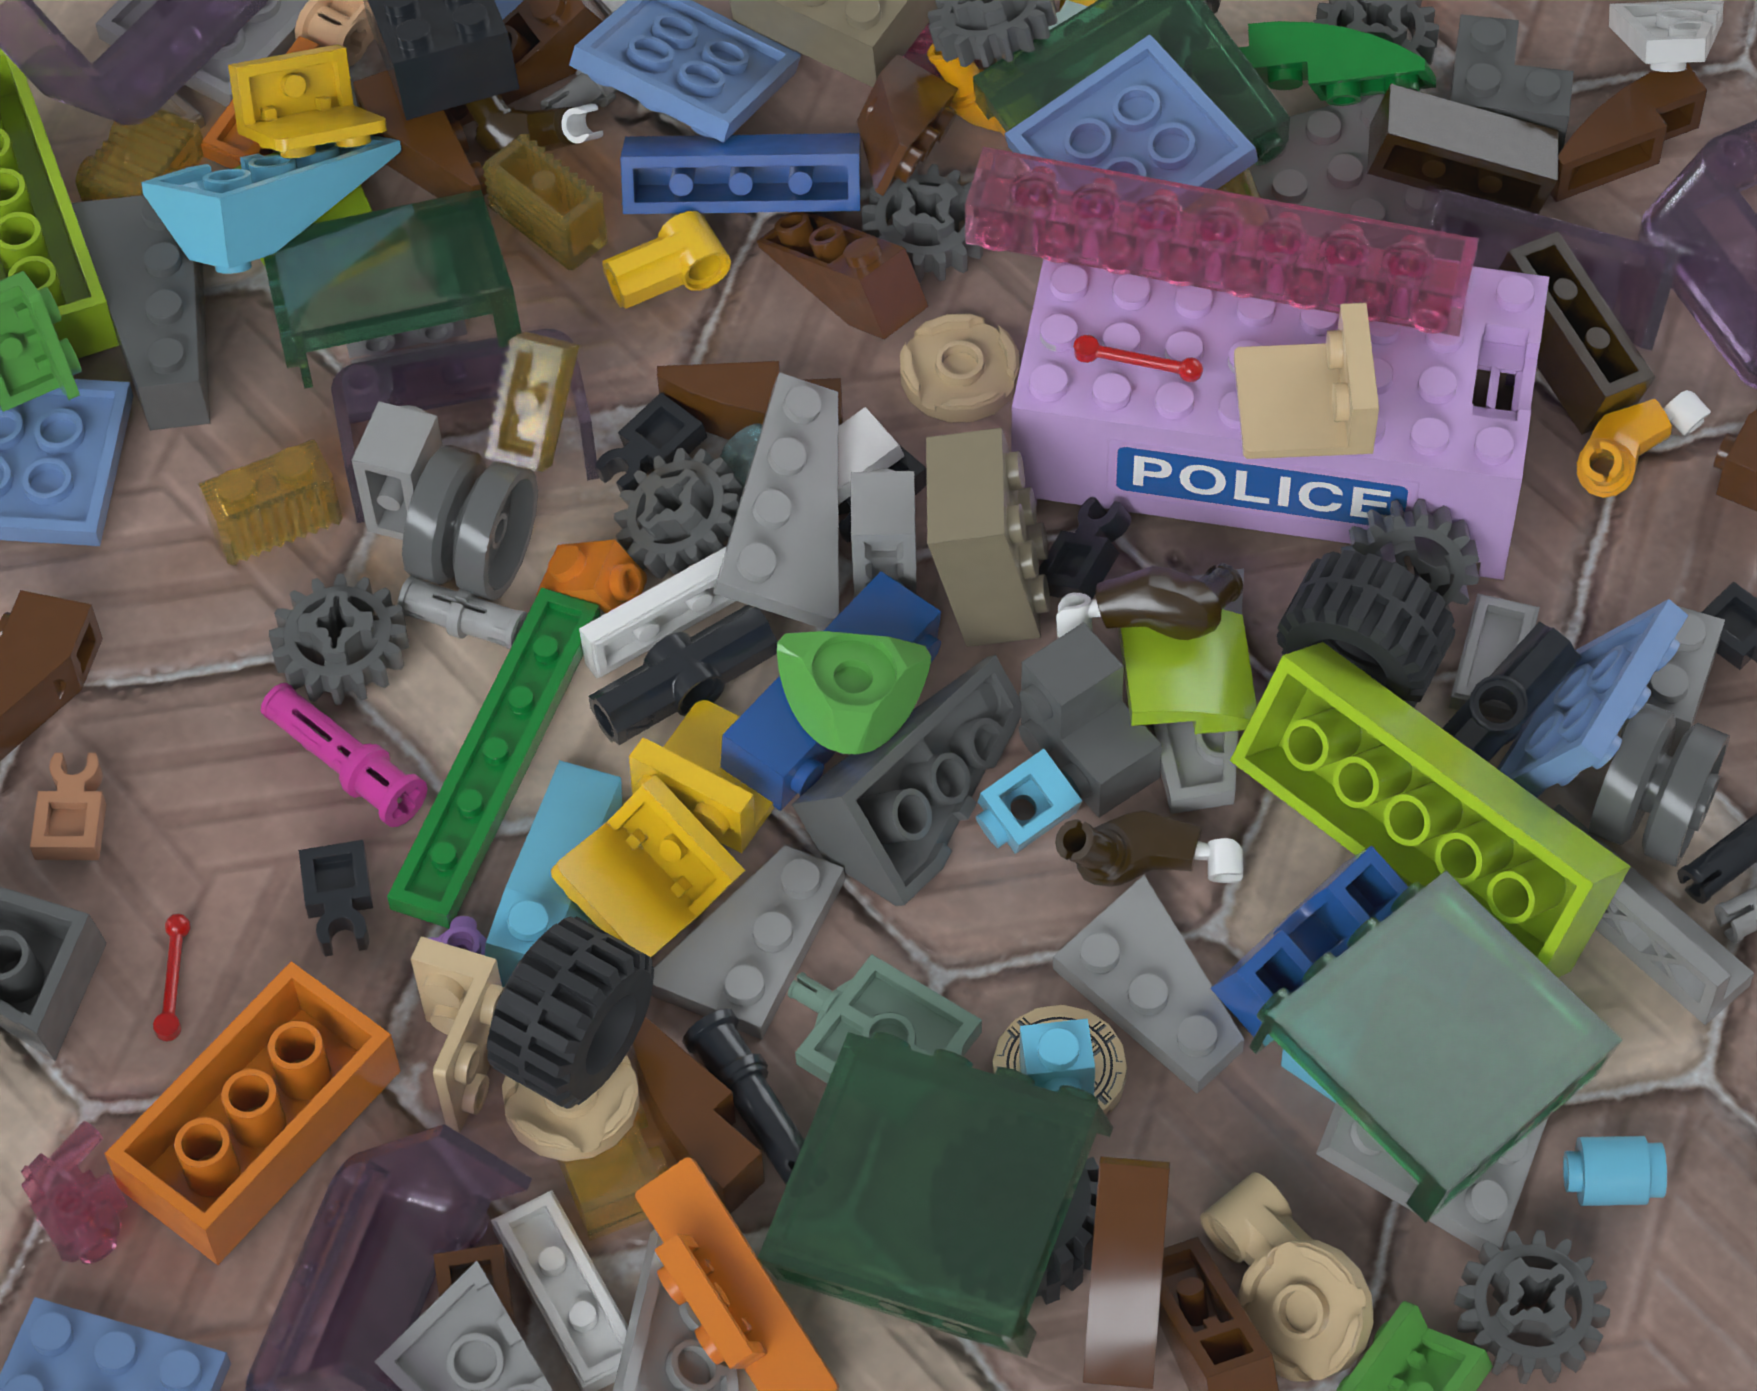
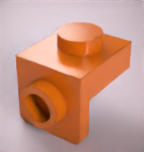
(595, 573)

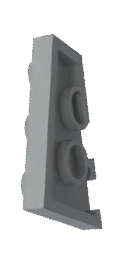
(752, 942)
(1152, 986)
(662, 1343)

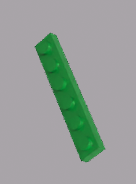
(492, 760)

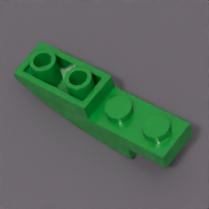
(1334, 60)

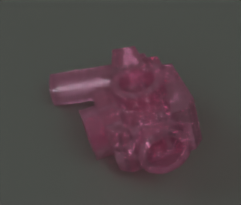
(72, 1205)

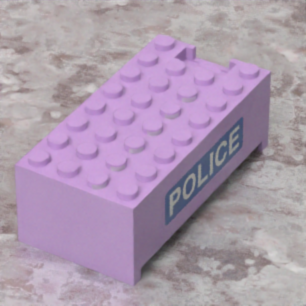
(1178, 443)

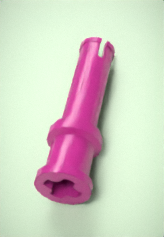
(359, 766)

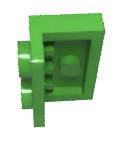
(30, 350)
(1417, 1358)

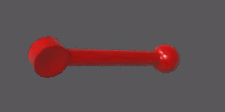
(1088, 349)
(167, 1023)

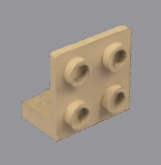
(1310, 395)
(459, 1000)

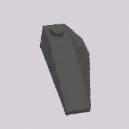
(898, 806)

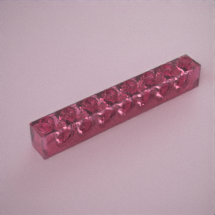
(1219, 240)

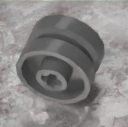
(469, 522)
(1669, 787)

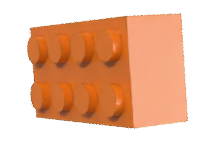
(253, 1112)

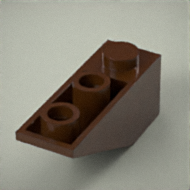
(542, 44)
(903, 121)
(430, 144)
(848, 271)
(43, 661)

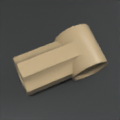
(1250, 1220)

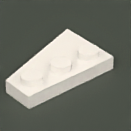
(1668, 32)

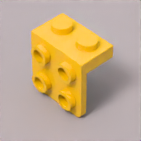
(300, 102)
(693, 774)
(647, 870)

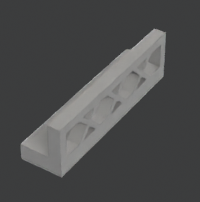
(1669, 944)

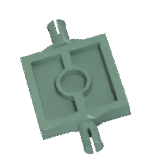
(879, 1001)

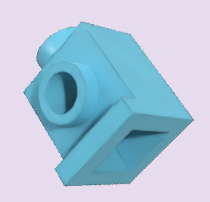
(1040, 784)
(1058, 1054)

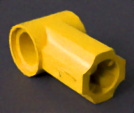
(681, 255)

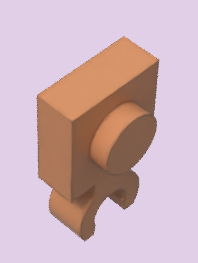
(70, 820)

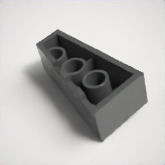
(154, 307)
(44, 967)

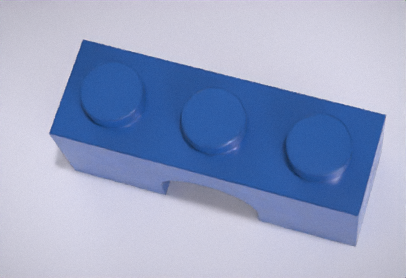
(1318, 925)

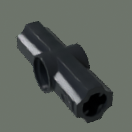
(682, 672)
(1519, 681)

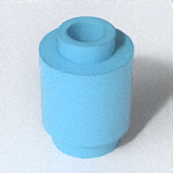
(1615, 1170)

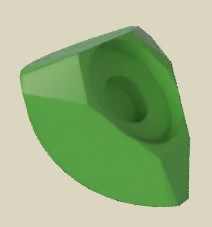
(850, 686)

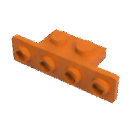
(727, 1285)

